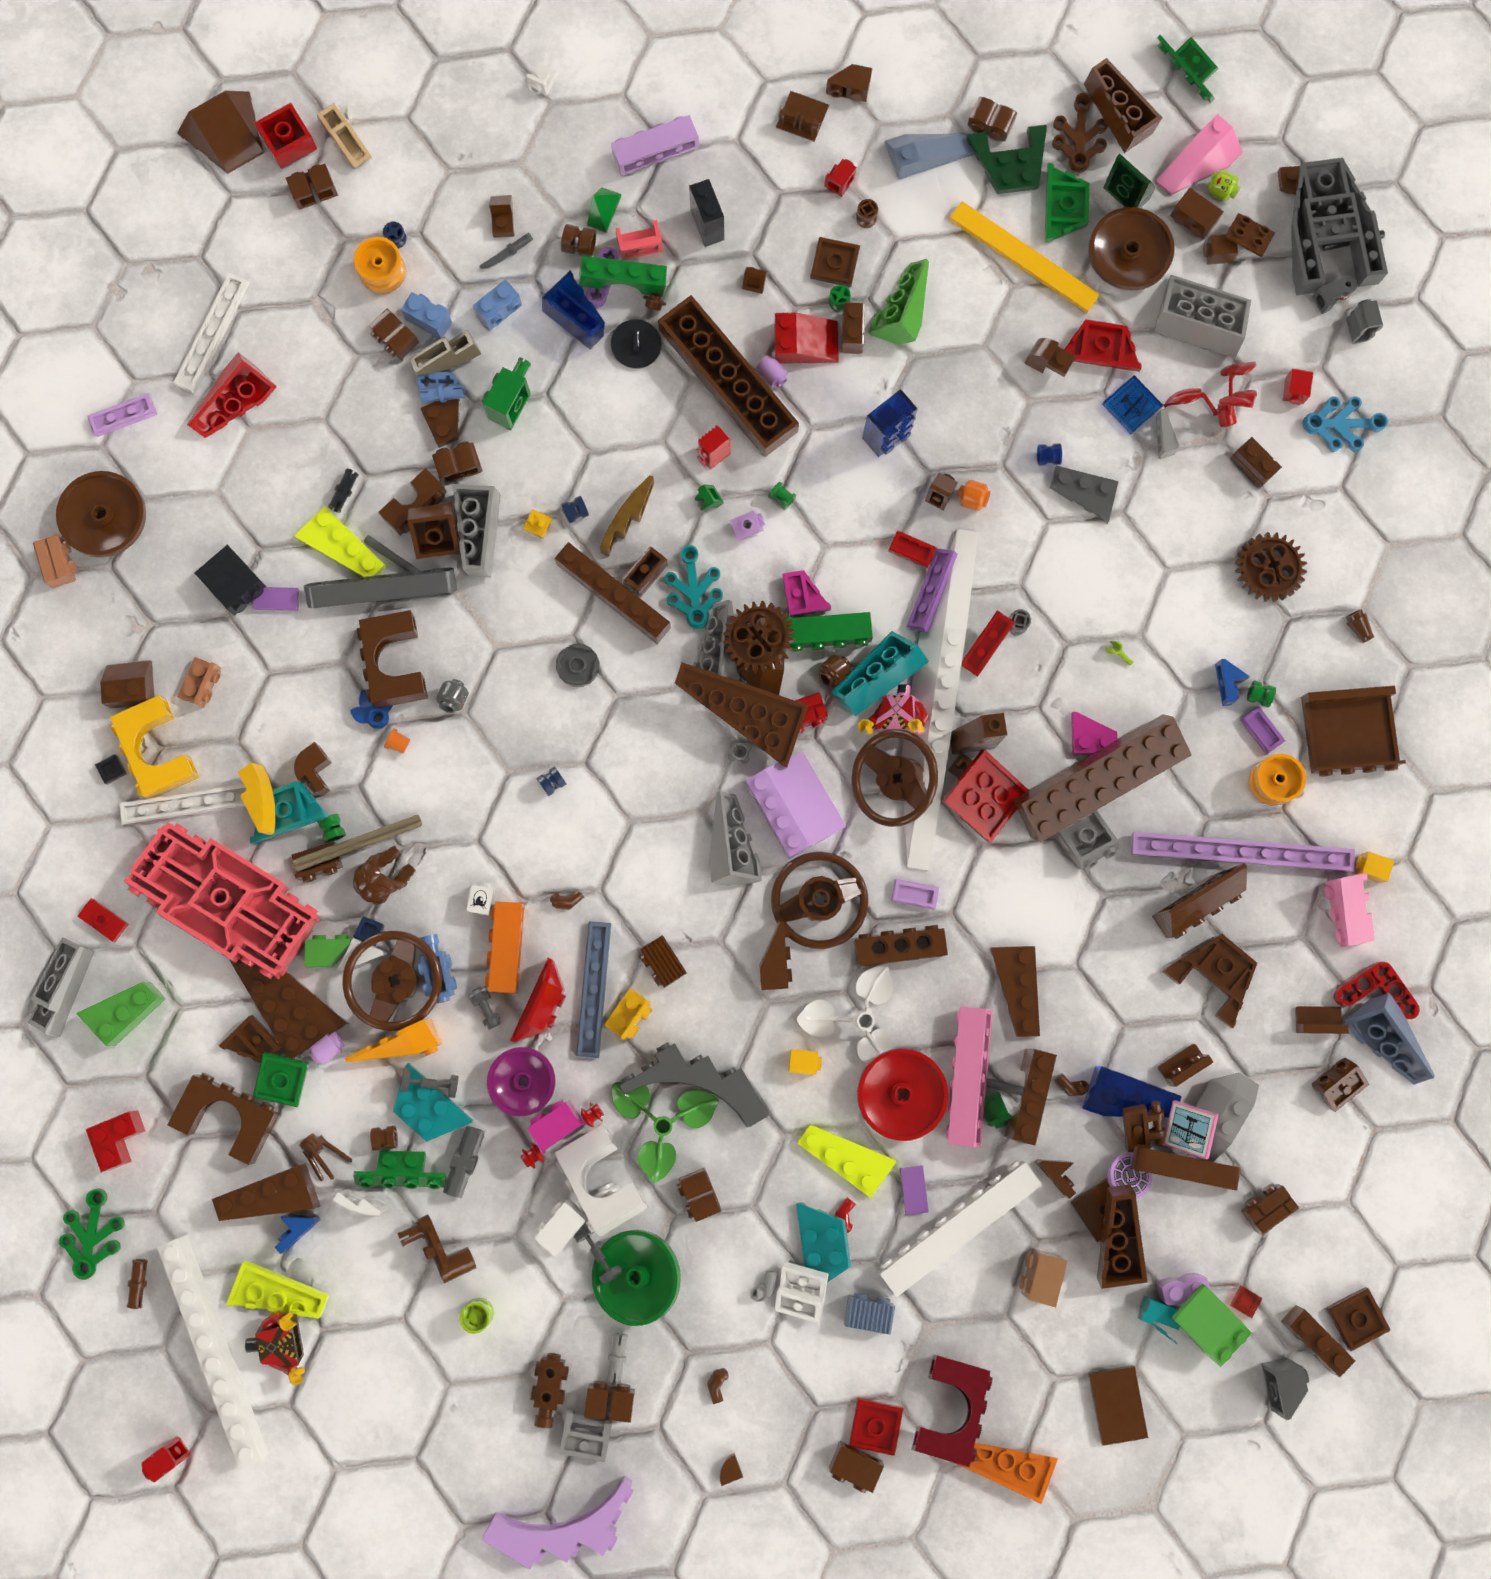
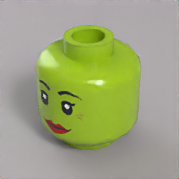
(1223, 185)

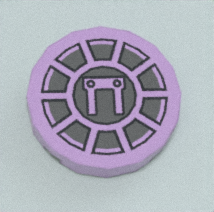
(1121, 1174)

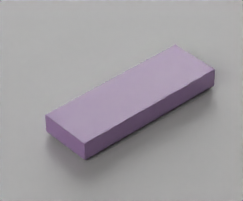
(122, 415)

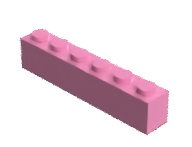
(970, 1077)

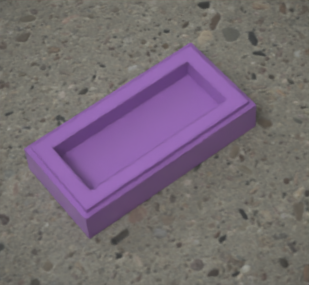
(277, 599)
(1262, 730)
(914, 1190)

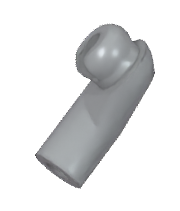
(765, 1289)

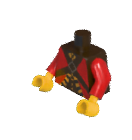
(279, 1345)

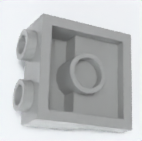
(1089, 840)

